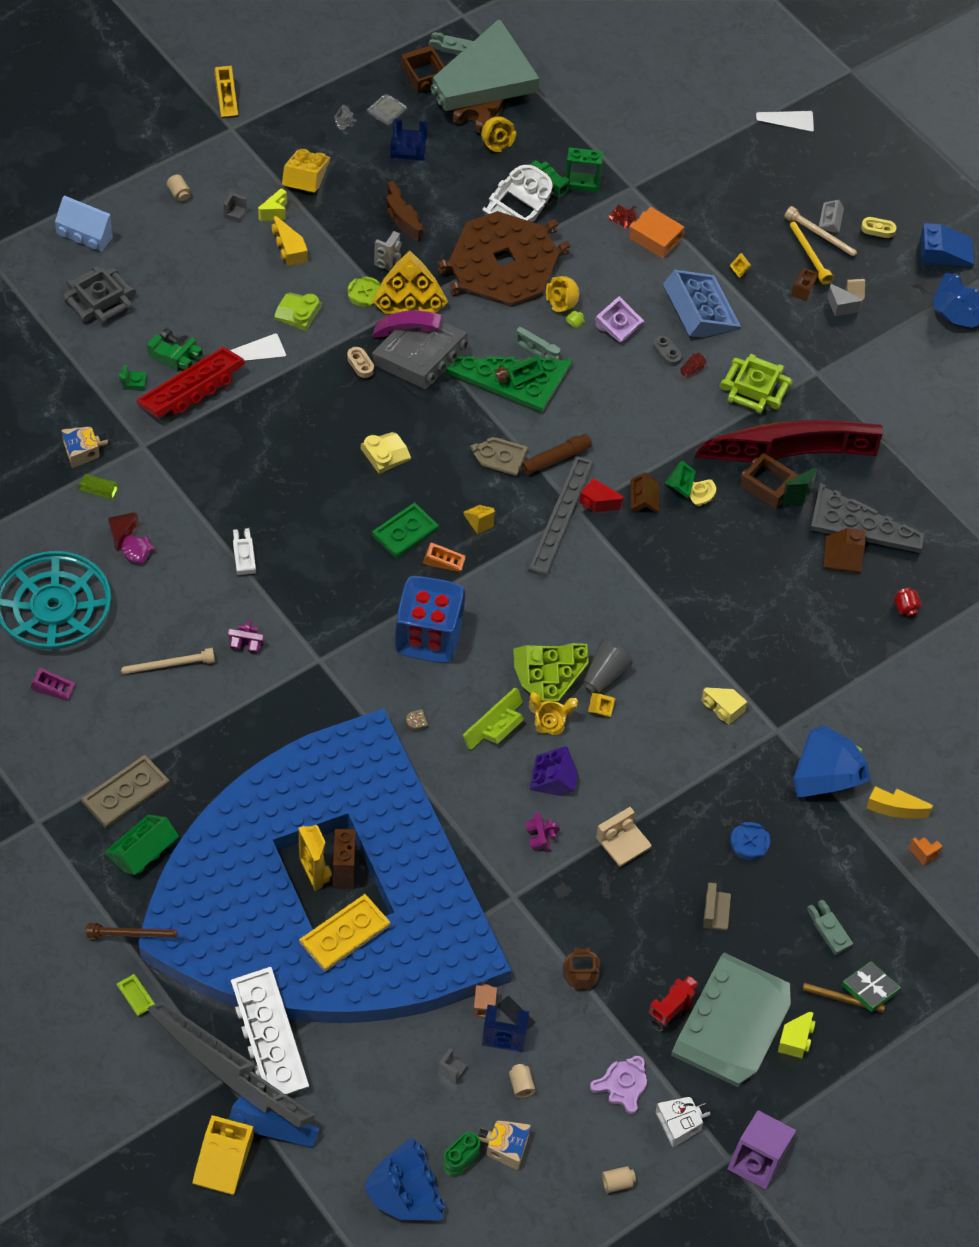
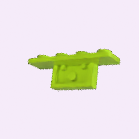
(497, 721)

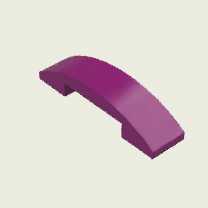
(408, 319)

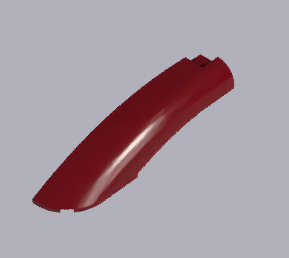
(794, 439)

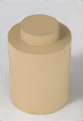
(178, 188)
(522, 1081)
(618, 1179)

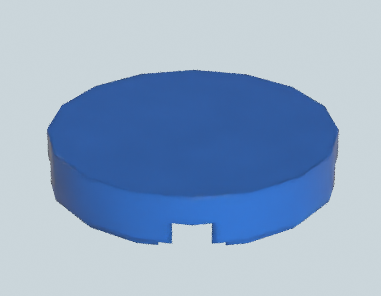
(750, 841)

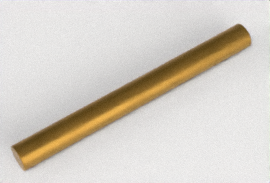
(836, 996)

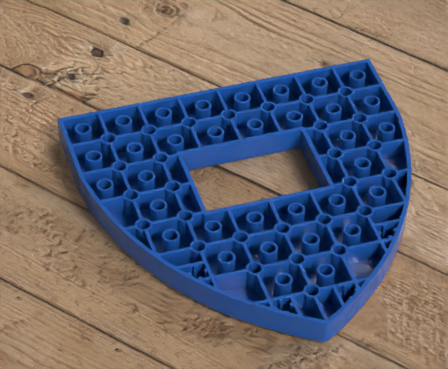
(243, 915)

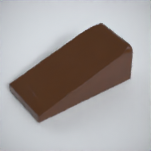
(804, 284)

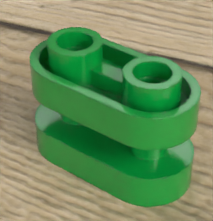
(461, 1154)

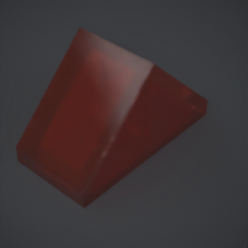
(122, 526)

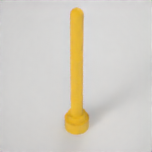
(825, 276)

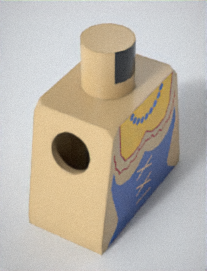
(82, 445)
(506, 1142)

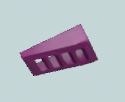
(50, 690)

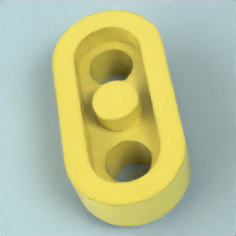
(878, 227)

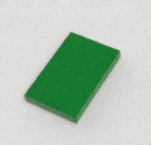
(405, 530)

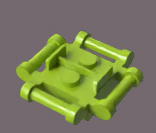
(757, 382)

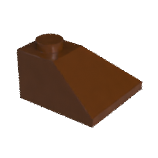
(845, 550)

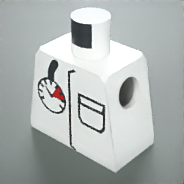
(681, 1119)

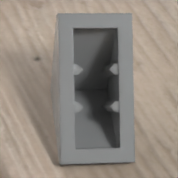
(843, 302)

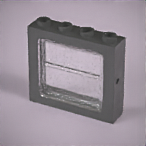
(419, 354)

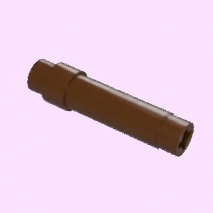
(572, 447)

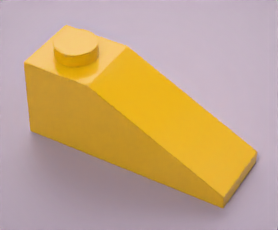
(226, 91)

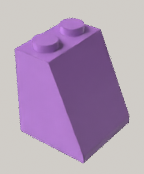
(761, 1149)

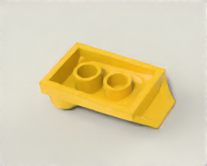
(311, 856)

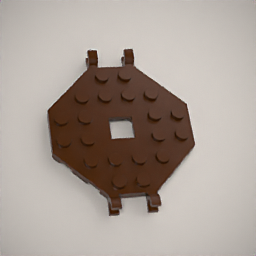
(511, 283)

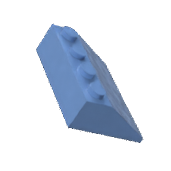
(700, 303)

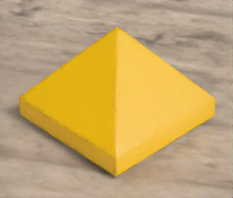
(740, 265)

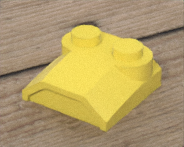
(385, 451)

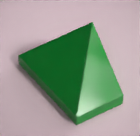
(524, 370)
(682, 479)

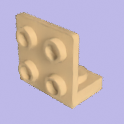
(622, 837)

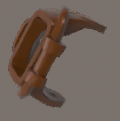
(581, 978)

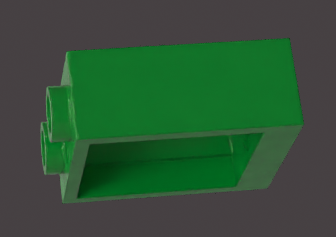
(584, 156)

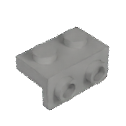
(388, 253)

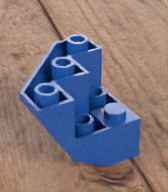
(957, 302)
(829, 764)
(406, 1185)

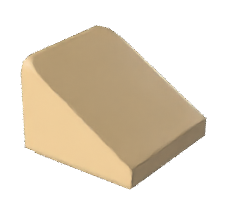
(856, 287)

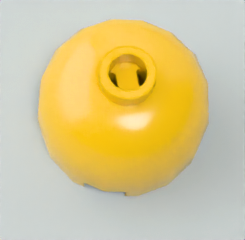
(498, 133)
(562, 293)

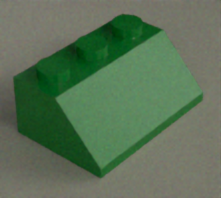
(142, 844)

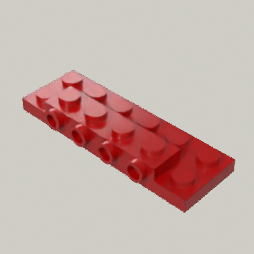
(192, 384)

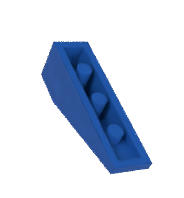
(272, 1124)

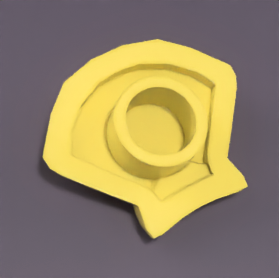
(702, 492)

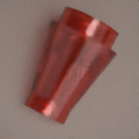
(693, 364)

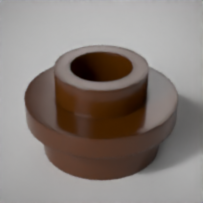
(501, 374)

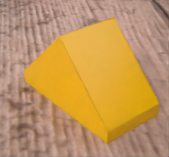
(480, 518)

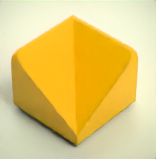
(601, 704)

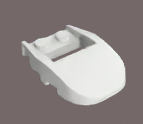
(527, 185)

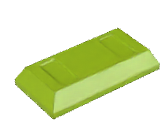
(135, 994)

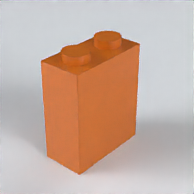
(656, 232)

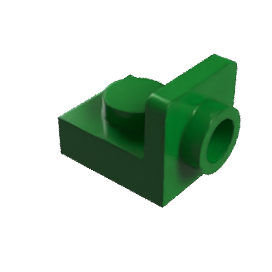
(132, 379)

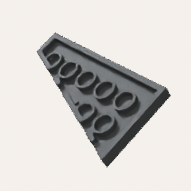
(837, 513)

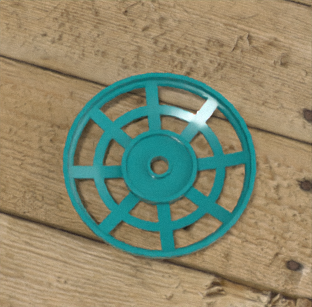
(54, 593)

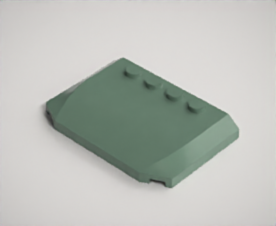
(734, 1021)

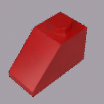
(600, 497)

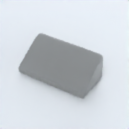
(831, 216)

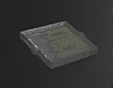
(387, 109)

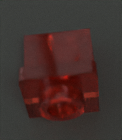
(623, 215)

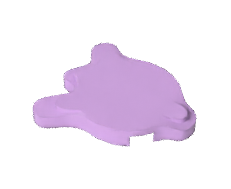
(624, 1082)

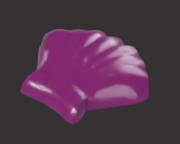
(137, 548)

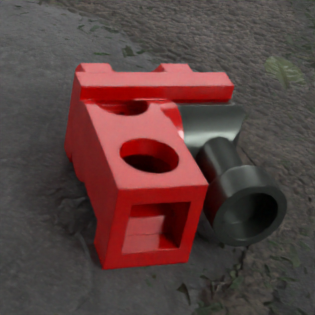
(679, 998)

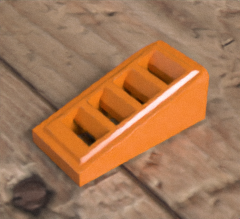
(435, 561)

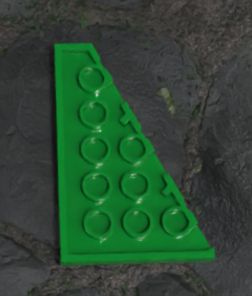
(532, 393)

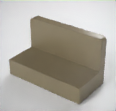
(716, 909)

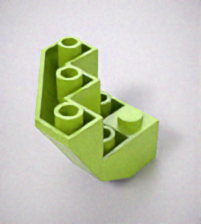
(549, 669)

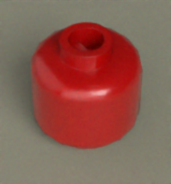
(907, 602)

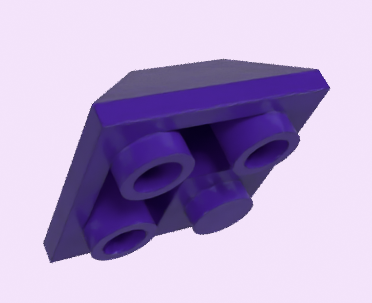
(554, 772)

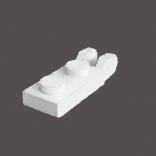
(244, 553)

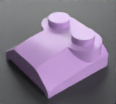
(618, 320)

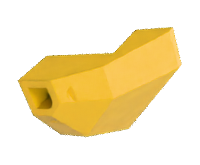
(409, 288)

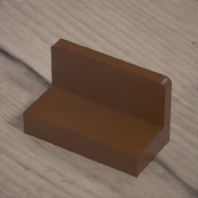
(644, 493)

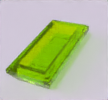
(98, 486)

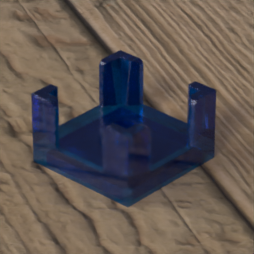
(409, 143)
(502, 1034)

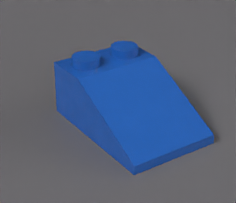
(945, 246)

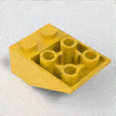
(305, 170)
(223, 1155)

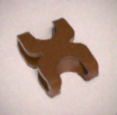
(478, 113)

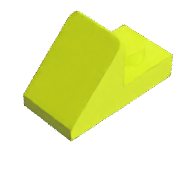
(273, 207)

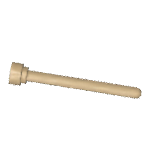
(793, 215)
(205, 656)

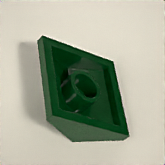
(799, 489)

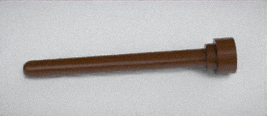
(96, 931)

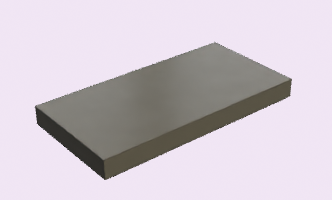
(125, 791)

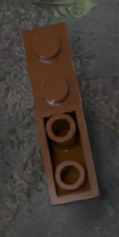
(403, 214)

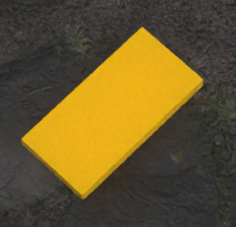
(344, 932)

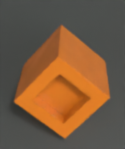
(924, 850)

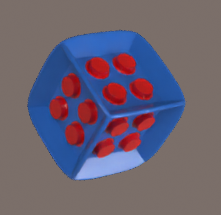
(429, 619)

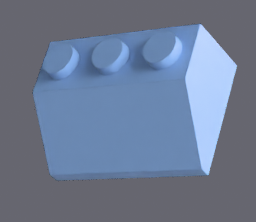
(83, 224)

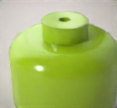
(575, 319)

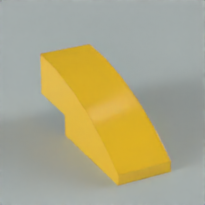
(898, 805)

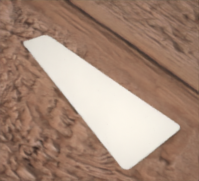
(794, 119)
(263, 348)

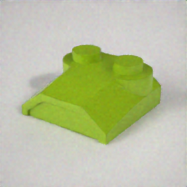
(298, 310)

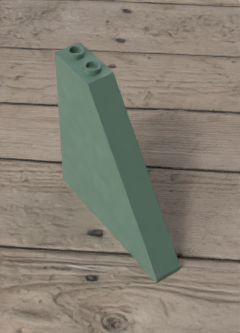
(485, 72)

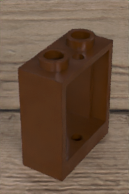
(411, 60)
(760, 490)
(344, 859)

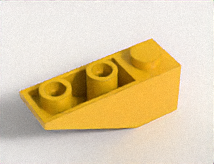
(292, 244)

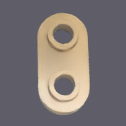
(360, 364)

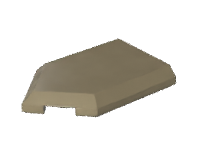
(500, 455)

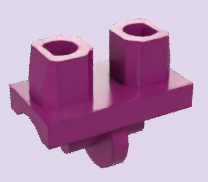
(255, 640)
(538, 825)

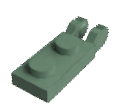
(448, 44)
(536, 345)
(830, 928)

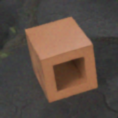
(484, 996)

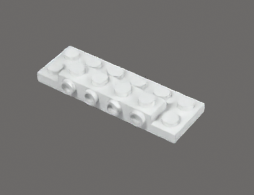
(269, 1031)

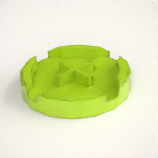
(362, 291)

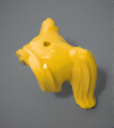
(552, 712)

